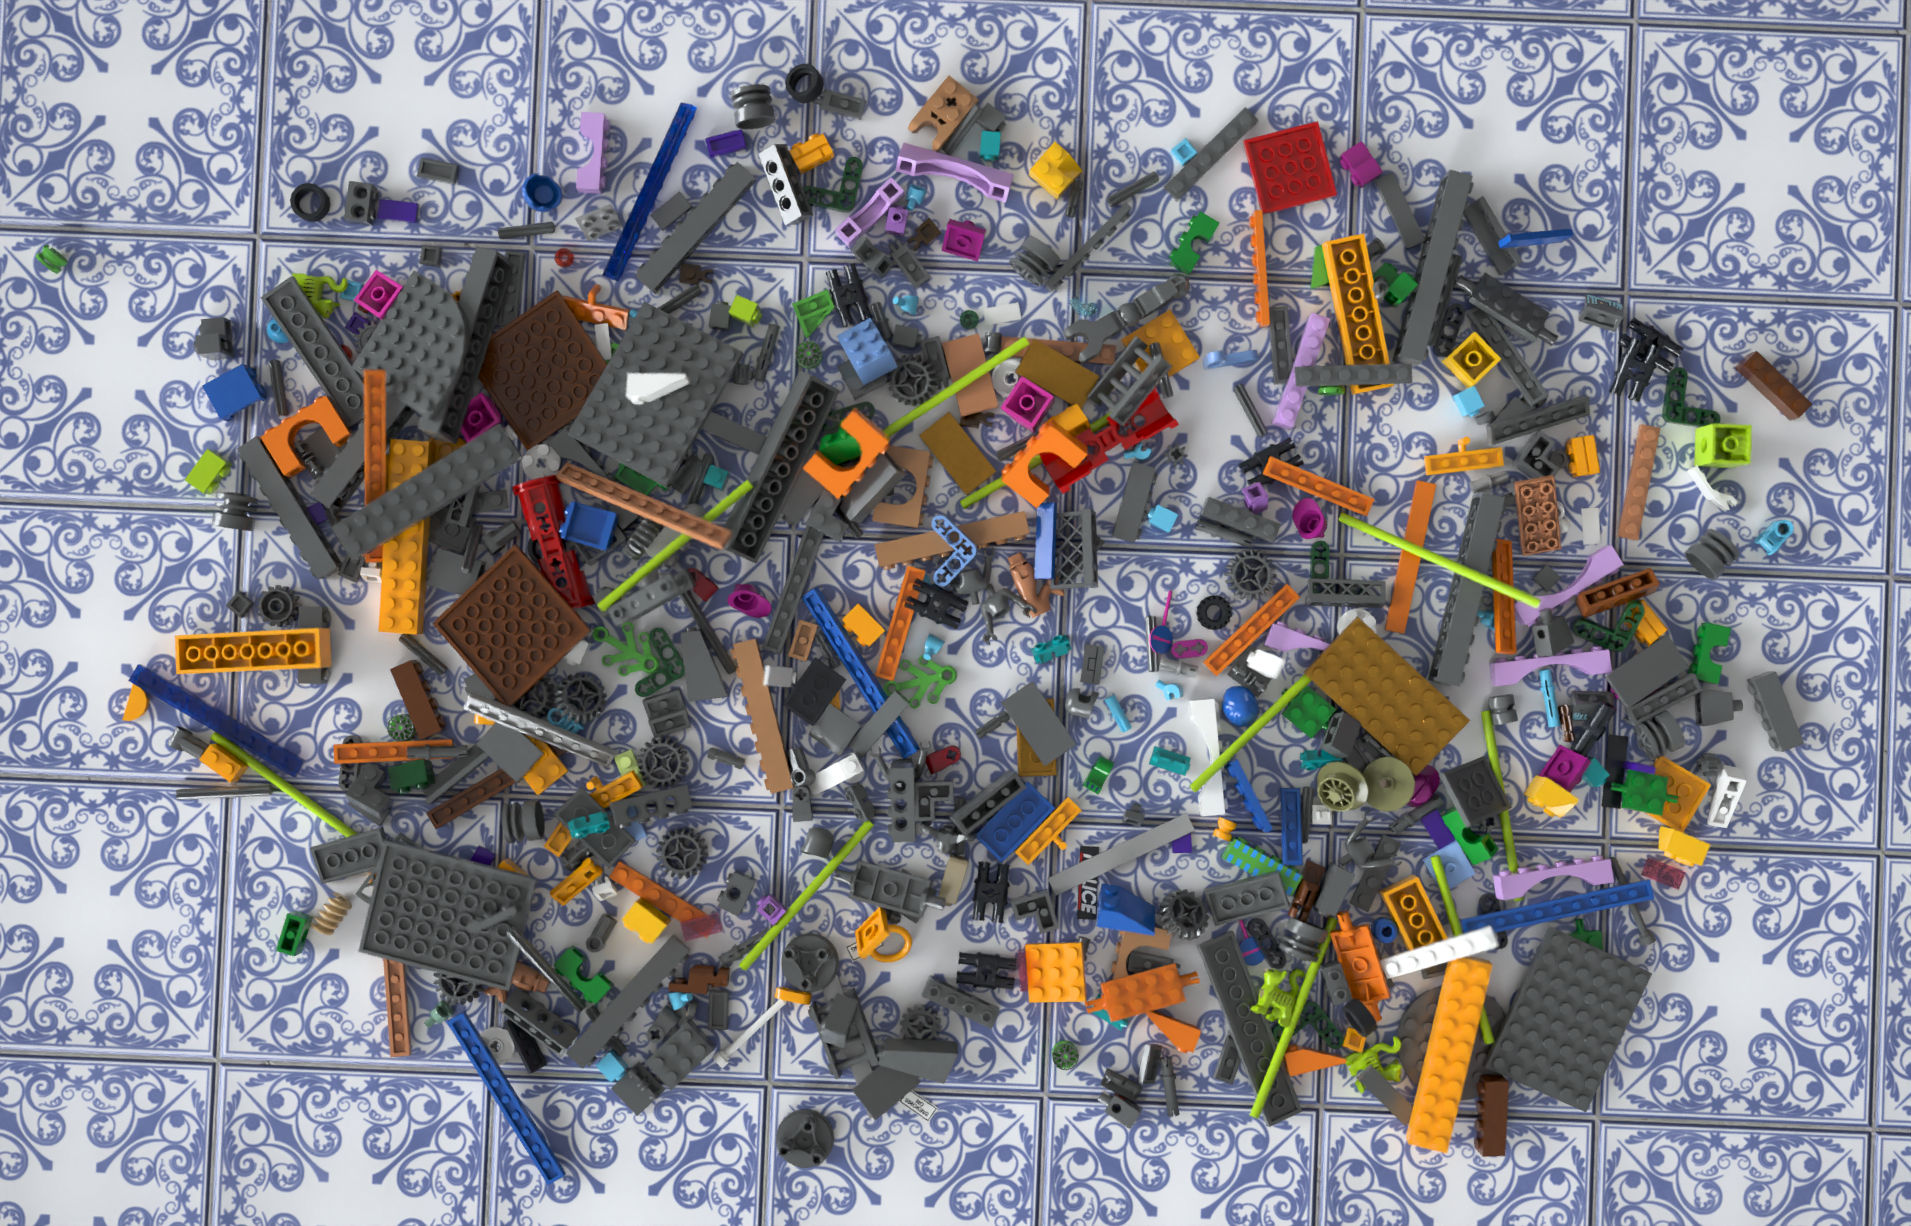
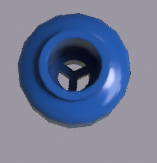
(1388, 934)

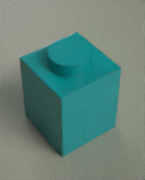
(990, 146)
(717, 477)
(1595, 774)

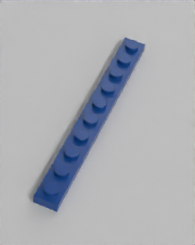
(857, 667)
(1560, 907)
(506, 1098)

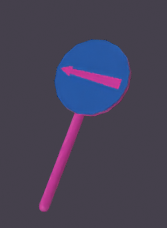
(1161, 637)
(1249, 949)

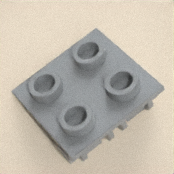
(599, 222)

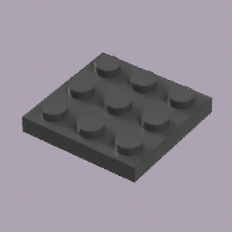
(1475, 791)

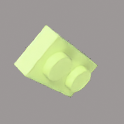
(627, 762)

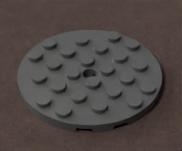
(1415, 1032)

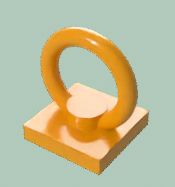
(872, 934)

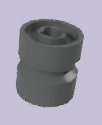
(1503, 709)

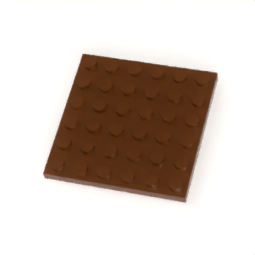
(541, 369)
(512, 626)

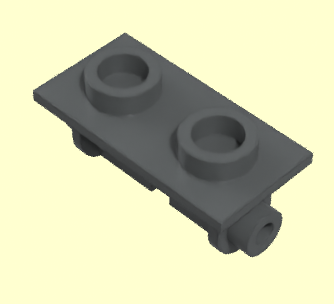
(1373, 746)
(862, 809)
(573, 859)
(1121, 1085)

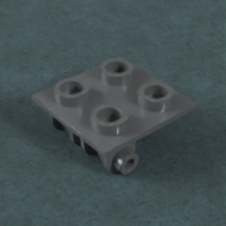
(317, 452)
(1247, 677)
(638, 1088)

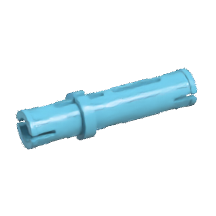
(1553, 720)

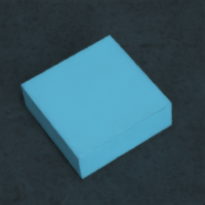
(1184, 152)
(351, 291)

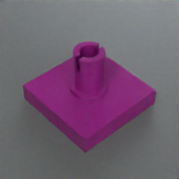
(963, 239)
(1565, 768)

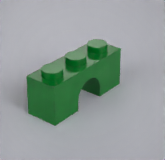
(1201, 228)
(1708, 637)
(1476, 847)
(569, 966)

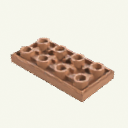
(963, 357)
(1537, 515)

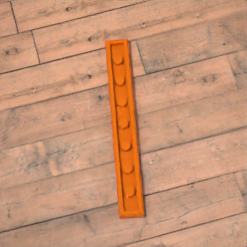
(1409, 562)

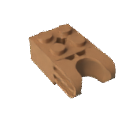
(940, 115)

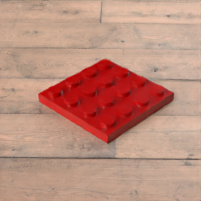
(1290, 168)

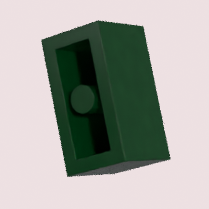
(411, 776)

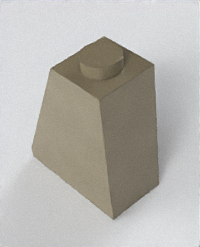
(953, 878)

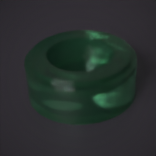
(969, 320)

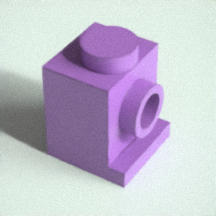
(1255, 498)

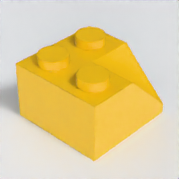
(1055, 170)
(1471, 360)
(1550, 796)
(1682, 847)
(646, 920)

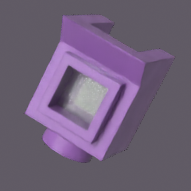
(771, 908)

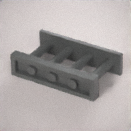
(1140, 389)
(651, 597)
(863, 1037)

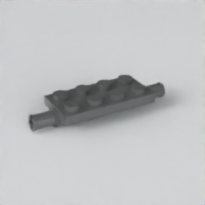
(1508, 307)
(890, 889)

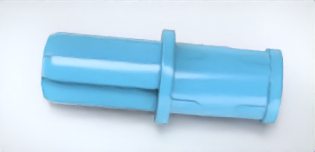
(1118, 713)

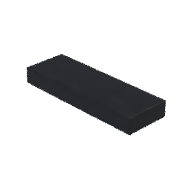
(526, 1047)

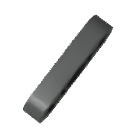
(342, 776)

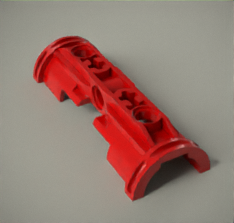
(1155, 418)
(548, 492)

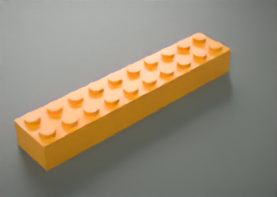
(407, 554)
(1448, 1053)

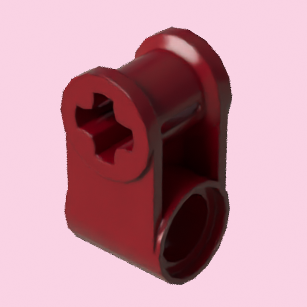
(705, 587)
(938, 760)

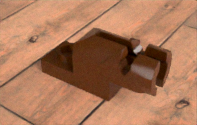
(1306, 890)
(700, 978)

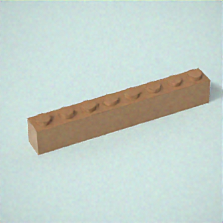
(931, 543)
(763, 715)

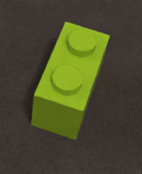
(745, 311)
(209, 472)

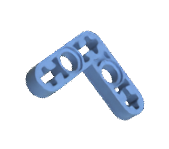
(1219, 359)
(959, 552)

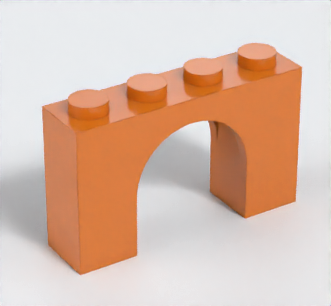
(281, 439)
(1052, 439)
(837, 478)

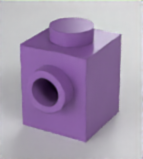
(897, 221)

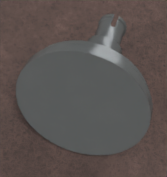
(810, 962)
(805, 1138)

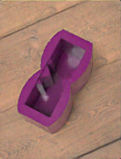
(1360, 165)

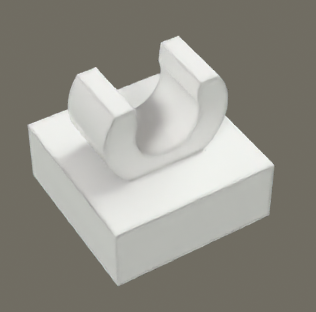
(372, 573)
(1321, 815)
(604, 890)

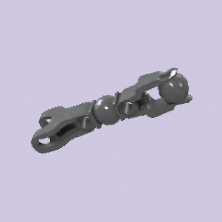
(1126, 315)

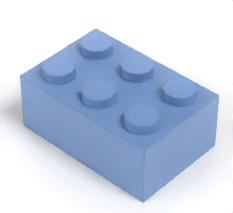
(867, 351)

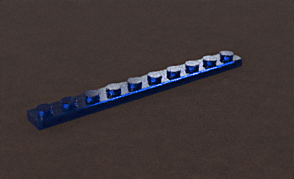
(649, 191)
(217, 720)

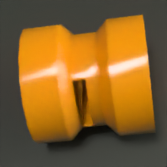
(1225, 827)

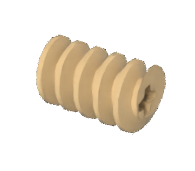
(332, 915)

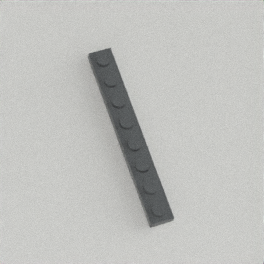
(793, 589)

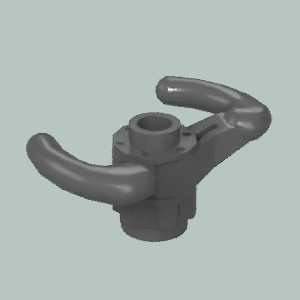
(946, 836)

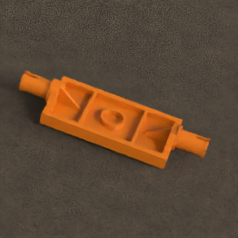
(1360, 963)
(1142, 992)

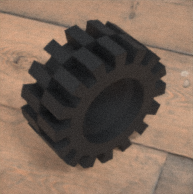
(1225, 612)

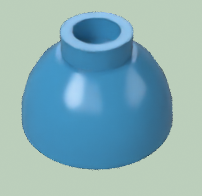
(275, 332)

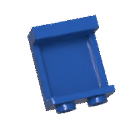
(234, 391)
(589, 525)

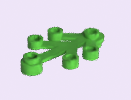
(629, 651)
(924, 680)

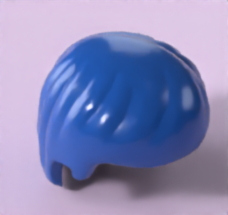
(541, 193)
(1240, 706)

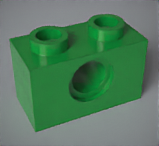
(294, 933)

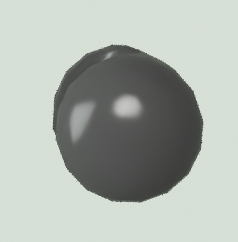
(1079, 704)
(818, 842)

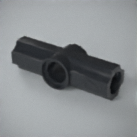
(1593, 728)

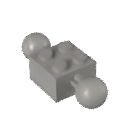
(663, 539)

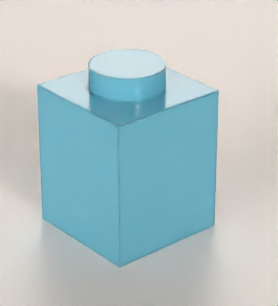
(1468, 402)
(1162, 518)
(612, 1066)

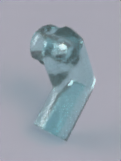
(1083, 309)

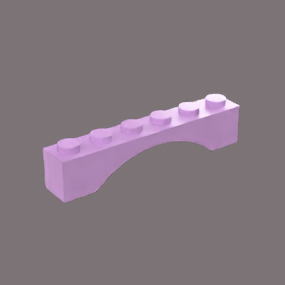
(921, 161)
(1306, 356)
(1598, 565)
(1284, 639)
(1511, 672)
(1517, 883)

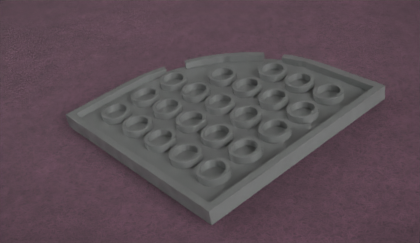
(419, 346)

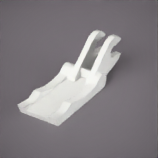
(1717, 498)

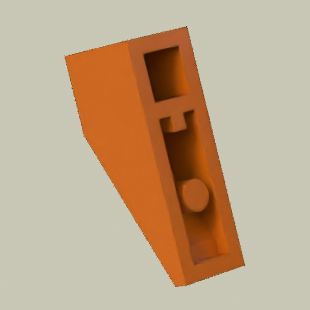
(1178, 1032)
(1305, 1059)

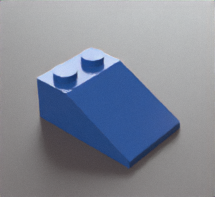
(1124, 911)

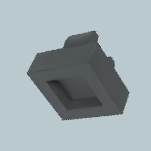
(1133, 816)

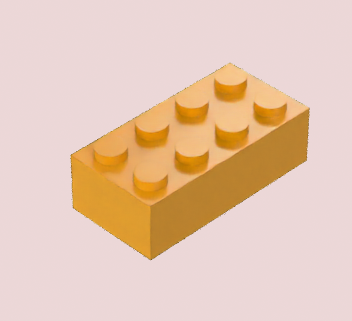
(1412, 913)

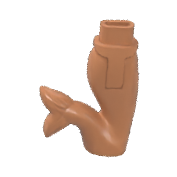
(1026, 585)
(525, 979)

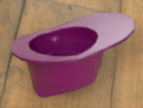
(1309, 519)
(747, 600)
(1425, 786)

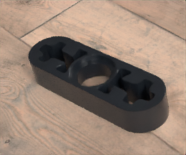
(1449, 345)
(1494, 906)
(1274, 945)

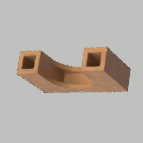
(909, 513)
(1130, 941)

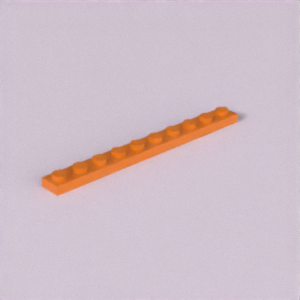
(375, 442)

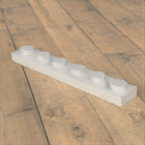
(1439, 952)

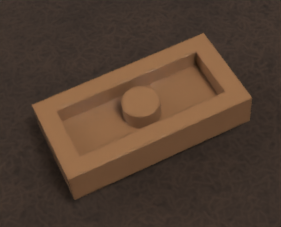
(803, 640)

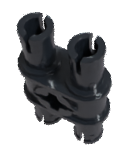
(839, 291)
(1649, 334)
(1630, 360)
(1261, 458)
(932, 612)
(998, 899)
(978, 978)

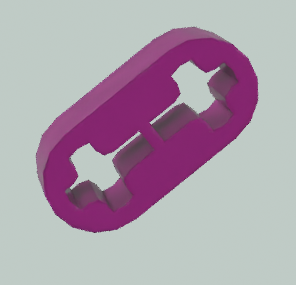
(1190, 653)

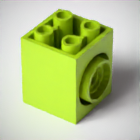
(1723, 446)

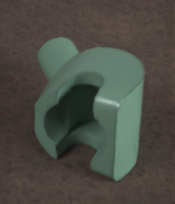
(439, 1014)

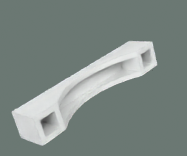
(1211, 797)

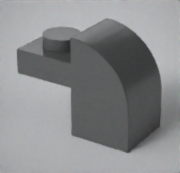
(871, 257)

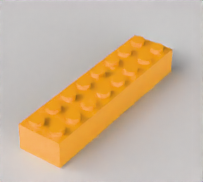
(1355, 305)
(253, 651)

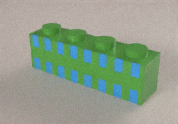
(1257, 863)

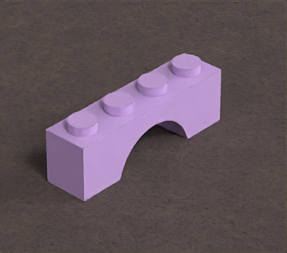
(591, 176)
(858, 224)

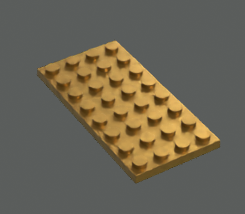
(1386, 696)

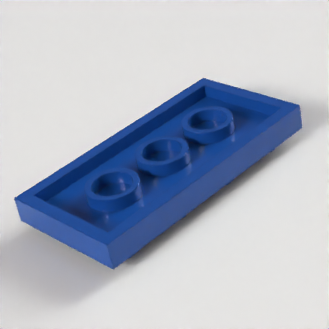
(1251, 802)
(1014, 822)

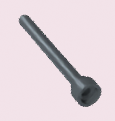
(1646, 936)

